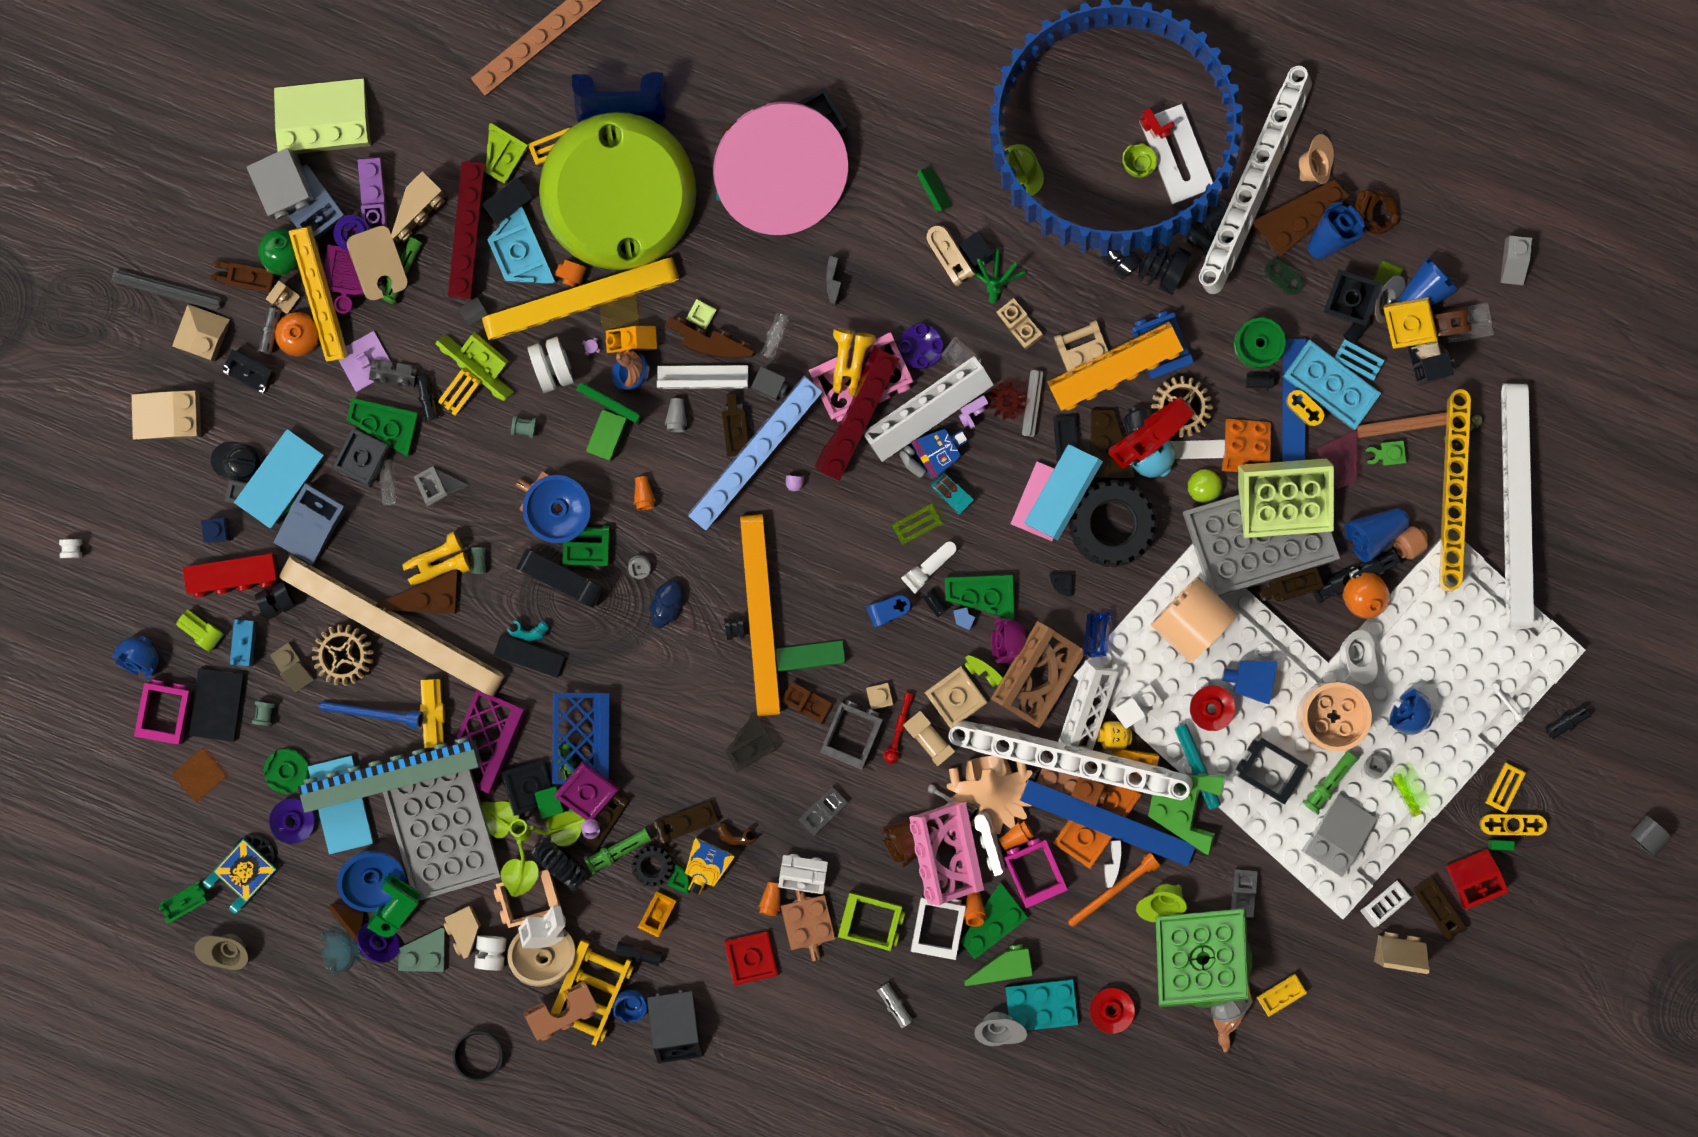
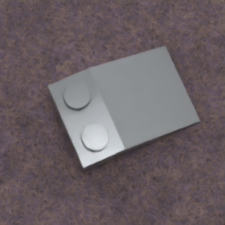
(1339, 835)

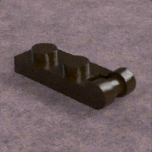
(606, 819)
(685, 822)
(1439, 908)

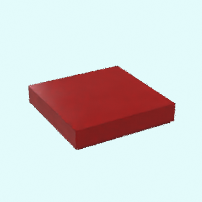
(751, 958)

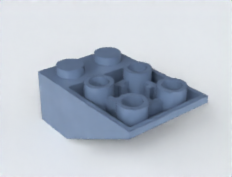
(321, 213)
(309, 524)

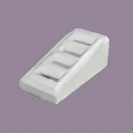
(1372, 917)

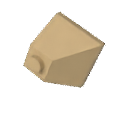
(201, 333)

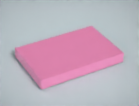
(1034, 487)

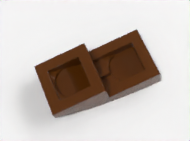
(807, 702)

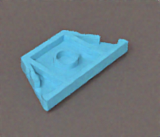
(519, 251)

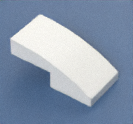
(1111, 869)

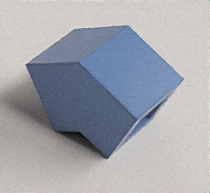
(963, 618)

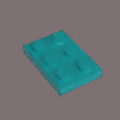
(1043, 1004)

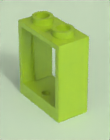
(898, 918)

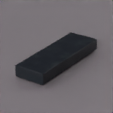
(529, 656)

